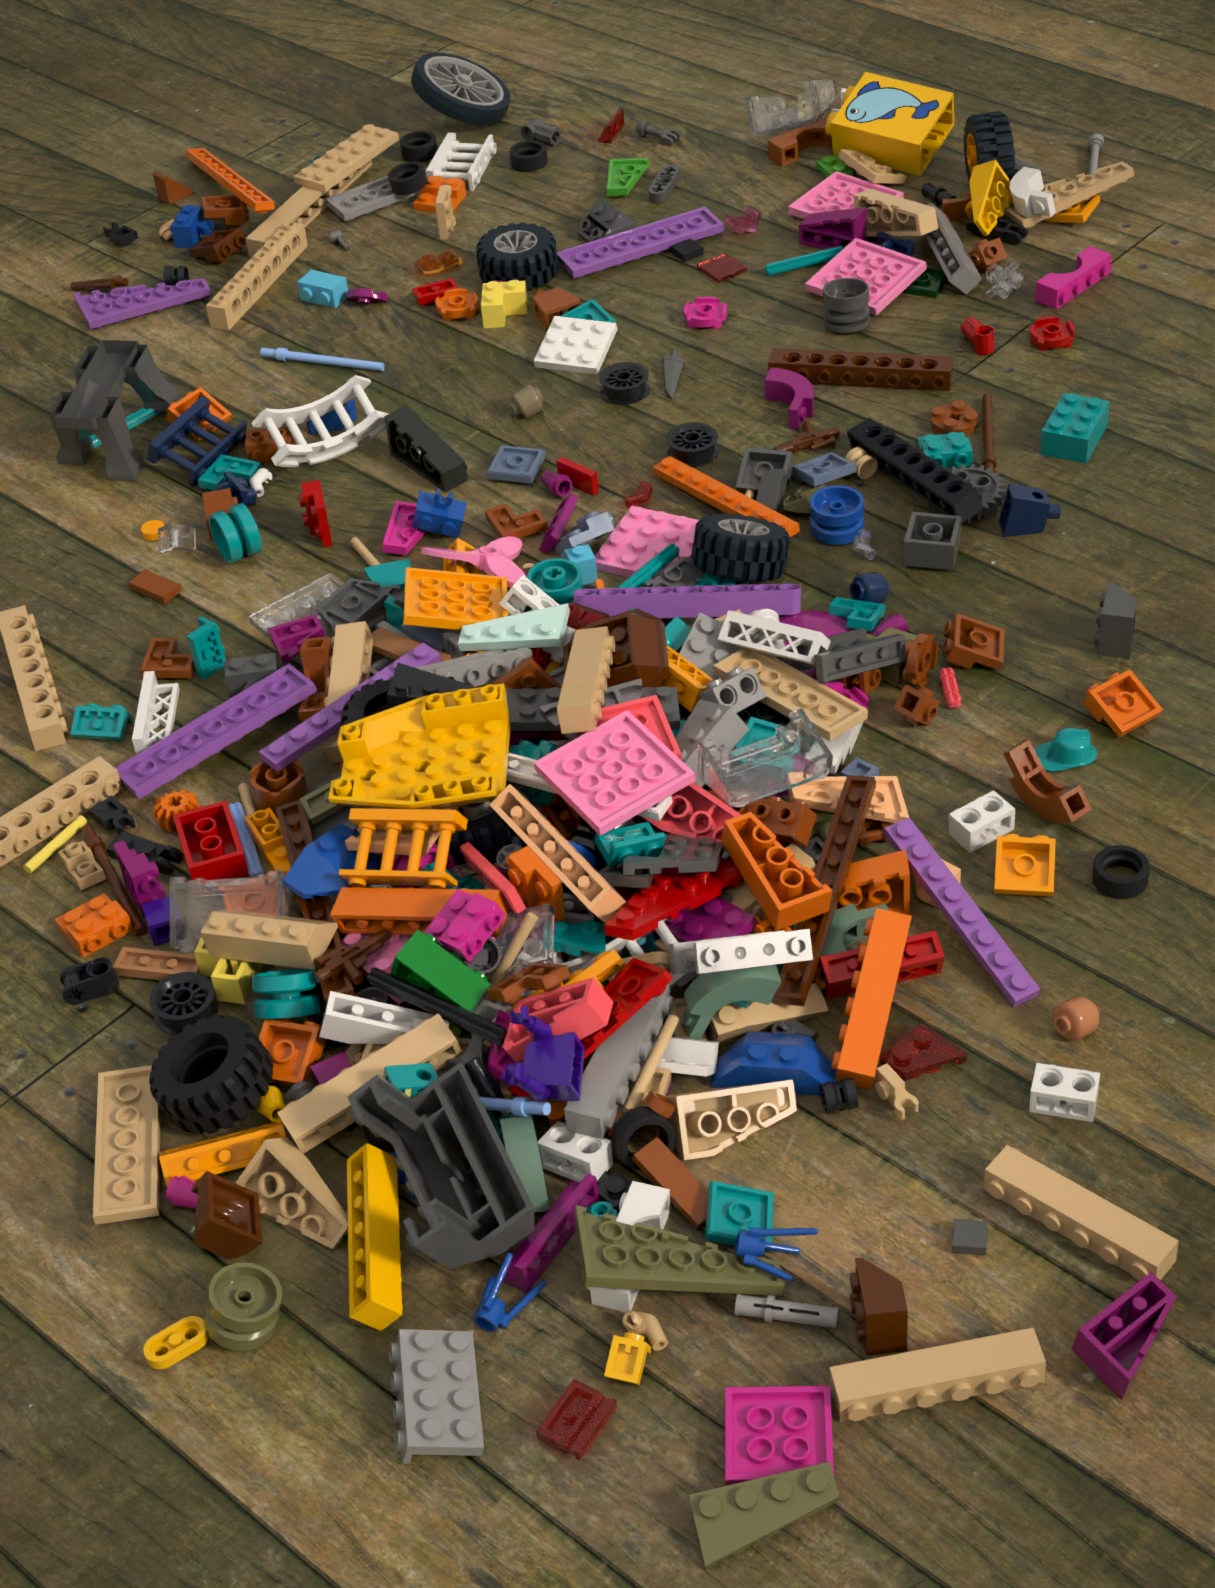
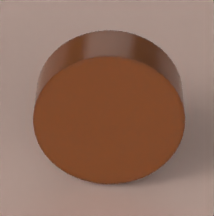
(659, 1104)

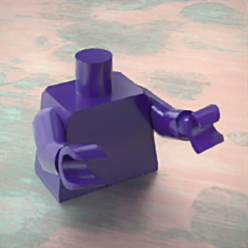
(550, 1063)

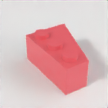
(571, 1008)

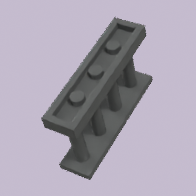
(852, 654)

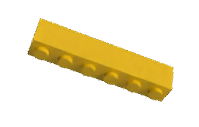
(373, 1238)

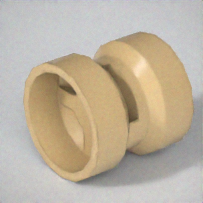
(864, 463)

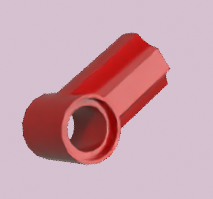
(980, 335)

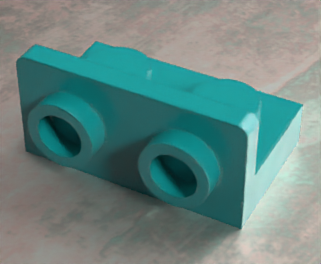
(206, 648)
(100, 722)

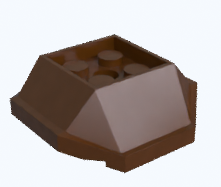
(638, 648)

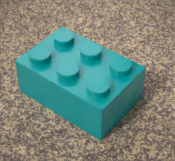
(1074, 427)

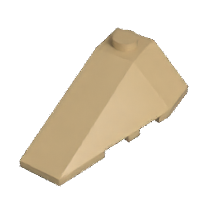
(734, 1021)
(720, 1117)
(294, 1192)

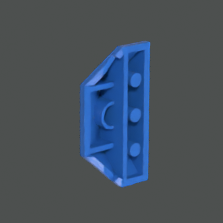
(319, 865)
(772, 1058)

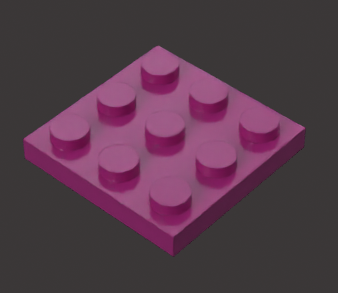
(776, 1430)

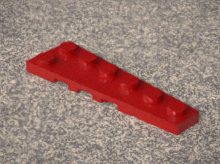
(629, 992)

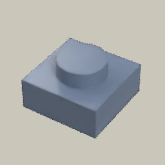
(860, 768)

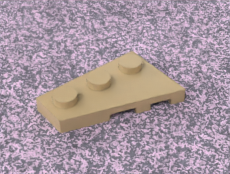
(866, 167)

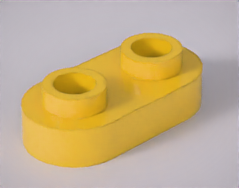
(175, 1342)

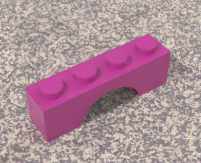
(1058, 289)

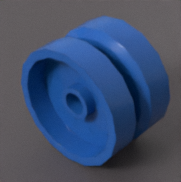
(836, 514)

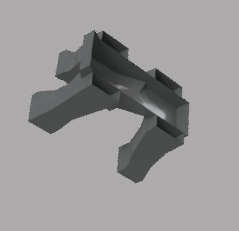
(98, 411)

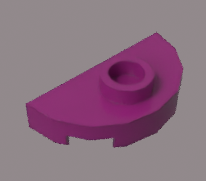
(366, 295)

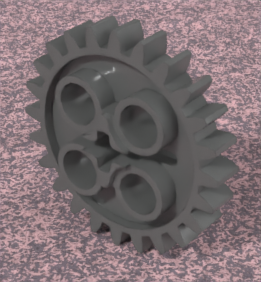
(989, 484)

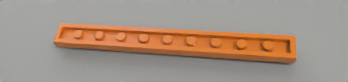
(230, 180)

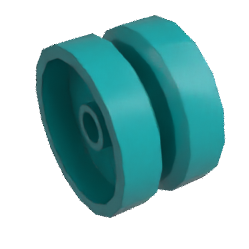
(235, 533)
(557, 578)
(286, 996)

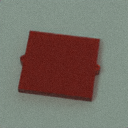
(722, 267)

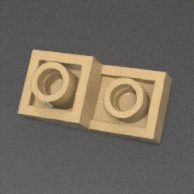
(81, 865)

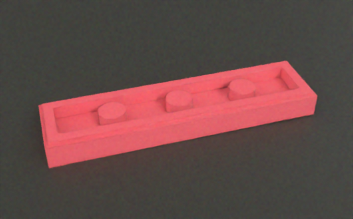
(492, 877)

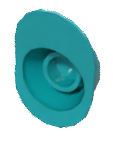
(1067, 750)

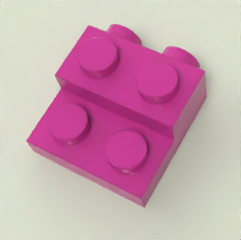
(466, 923)

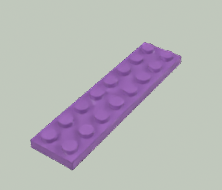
(639, 242)
(214, 730)

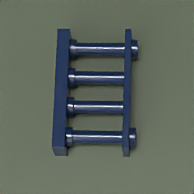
(188, 423)

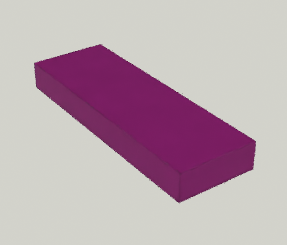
(558, 523)

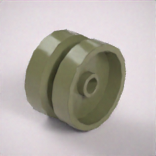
(242, 1306)

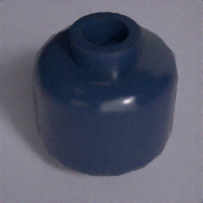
(869, 587)

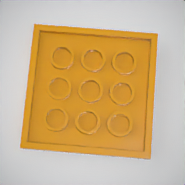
(451, 598)

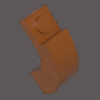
(315, 661)
(1039, 791)

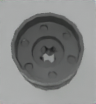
(846, 305)

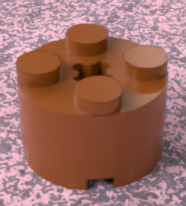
(277, 788)

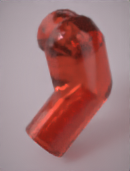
(641, 497)

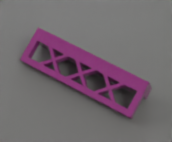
(550, 1234)

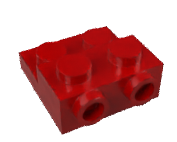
(315, 513)

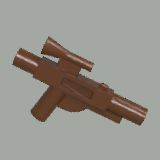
(116, 281)
(810, 439)
(349, 960)

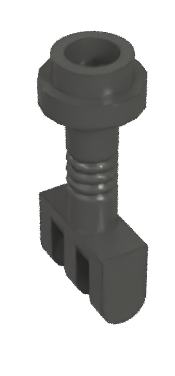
(666, 137)

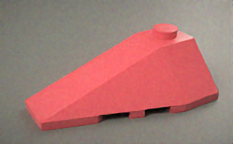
(695, 814)

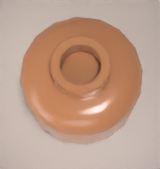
(1076, 1018)

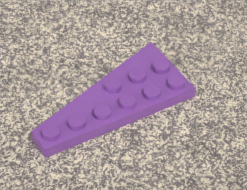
(136, 301)

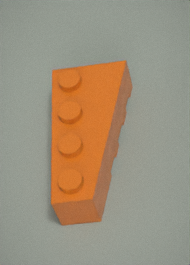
(774, 876)
(878, 882)

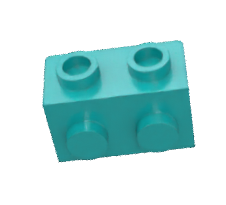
(630, 840)

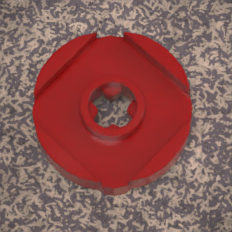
(1052, 333)

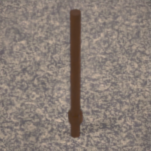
(988, 459)
(97, 847)

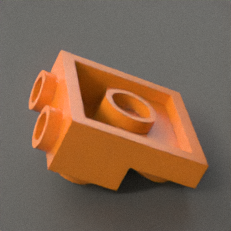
(427, 198)
(182, 405)
(1122, 703)
(535, 881)
(94, 924)
(292, 1048)

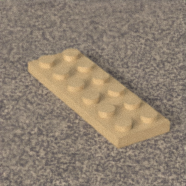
(346, 158)
(792, 690)
(126, 1147)

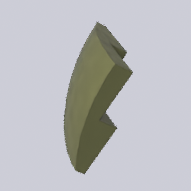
(801, 499)

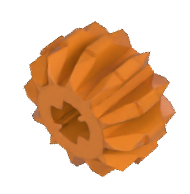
(173, 804)

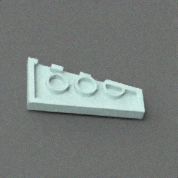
(527, 629)

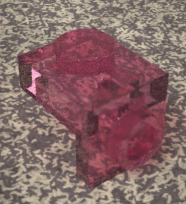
(747, 222)

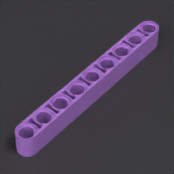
(691, 600)

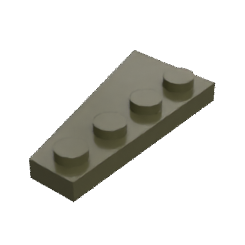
(750, 1510)

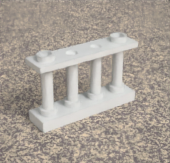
(448, 152)

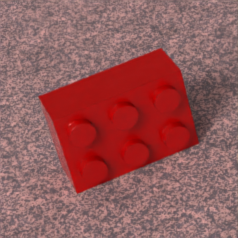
(211, 843)

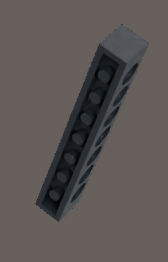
(916, 470)

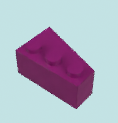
(833, 228)
(1123, 1333)

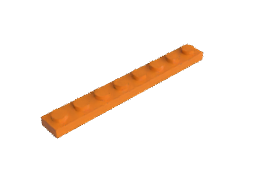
(718, 494)

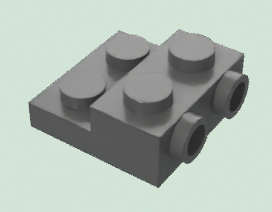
(761, 460)

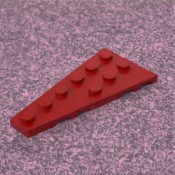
(669, 895)

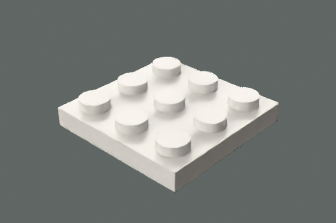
(575, 345)

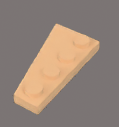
(824, 795)

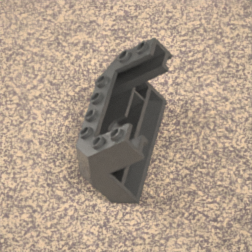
(471, 1207)

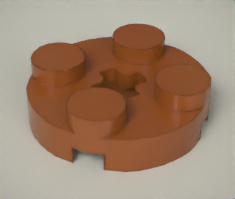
(954, 418)
(921, 657)

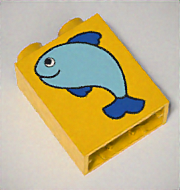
(892, 122)

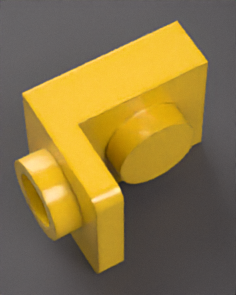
(627, 1358)

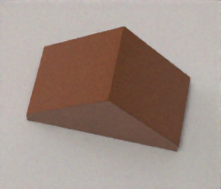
(168, 189)

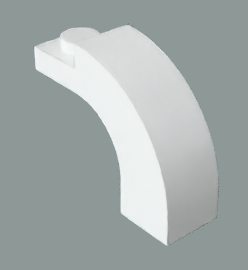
(1027, 194)

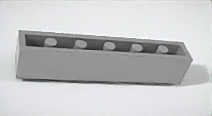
(952, 254)
(615, 1067)

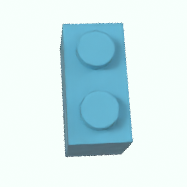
(323, 288)

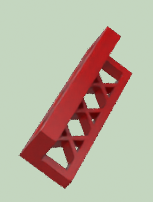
(920, 958)

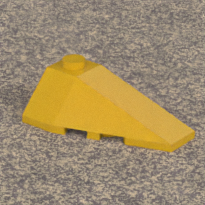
(989, 195)

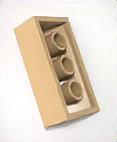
(267, 938)

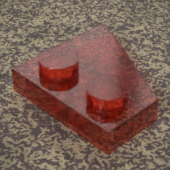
(922, 1053)

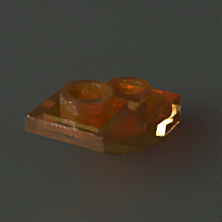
(431, 264)

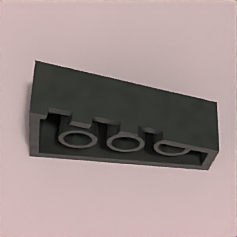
(423, 450)

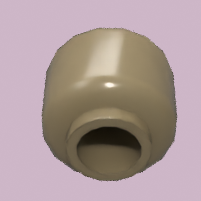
(527, 401)

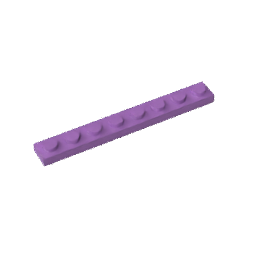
(328, 720)
(963, 913)

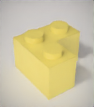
(501, 300)
(229, 977)

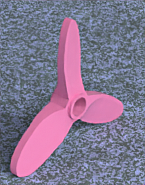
(493, 559)

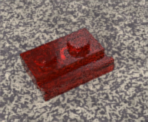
(576, 1419)

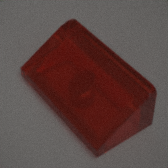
(613, 127)

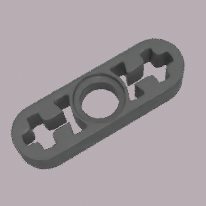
(663, 184)

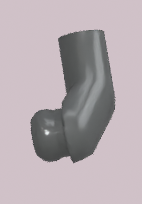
(793, 1027)

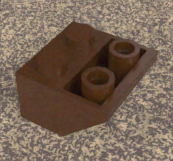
(879, 1309)

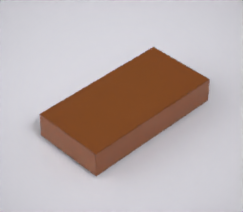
(154, 586)

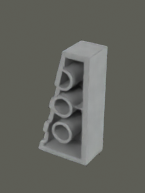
(706, 723)

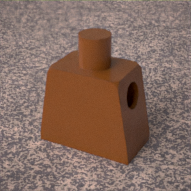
(553, 303)

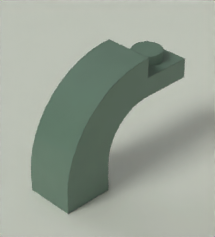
(847, 928)
(716, 989)
(523, 1151)

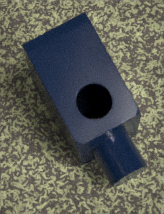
(1026, 511)

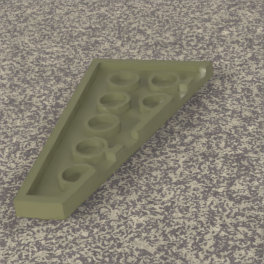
(660, 1259)

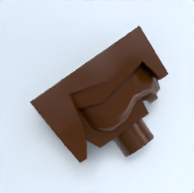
(226, 1217)

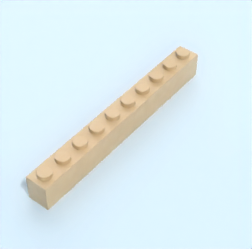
(300, 208)

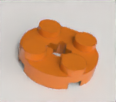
(457, 304)

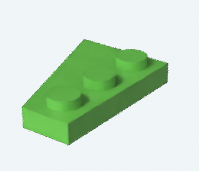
(624, 175)

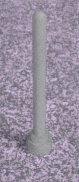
(1095, 144)

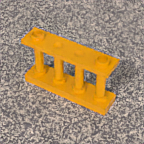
(394, 822)

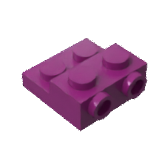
(138, 875)

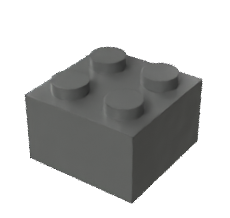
(932, 540)

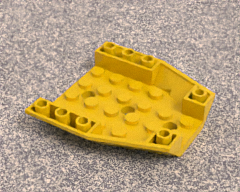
(431, 734)

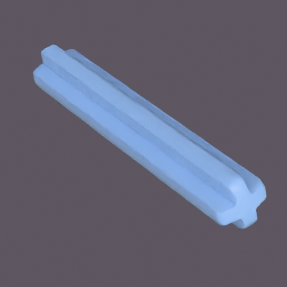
(251, 855)

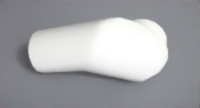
(261, 476)

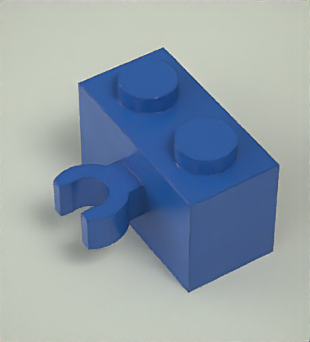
(190, 226)
(439, 514)

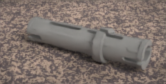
(787, 1311)

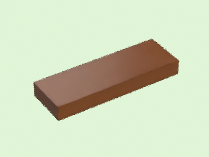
(668, 1172)

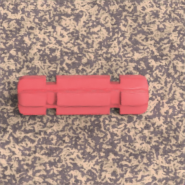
(950, 688)

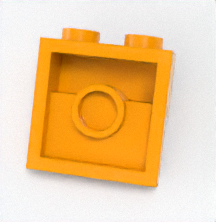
(1025, 865)

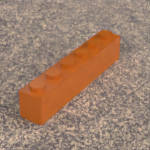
(398, 909)
(873, 997)

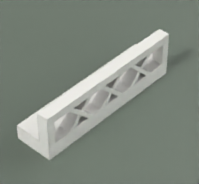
(773, 630)
(148, 706)
(688, 1056)

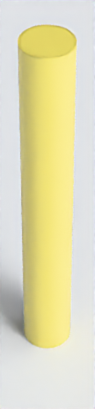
(55, 844)

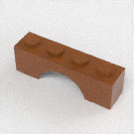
(785, 147)

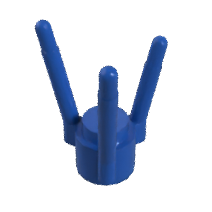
(751, 1245)
(491, 1309)

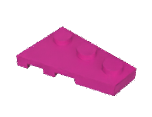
(400, 534)

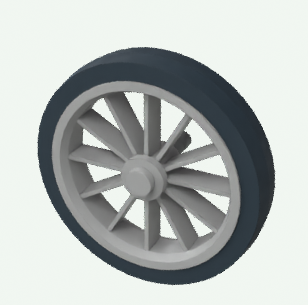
(460, 88)

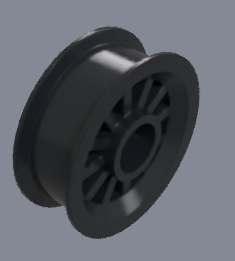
(624, 383)
(693, 443)
(182, 1001)

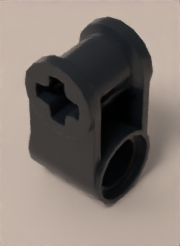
(90, 979)

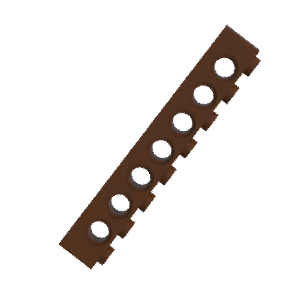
(866, 368)

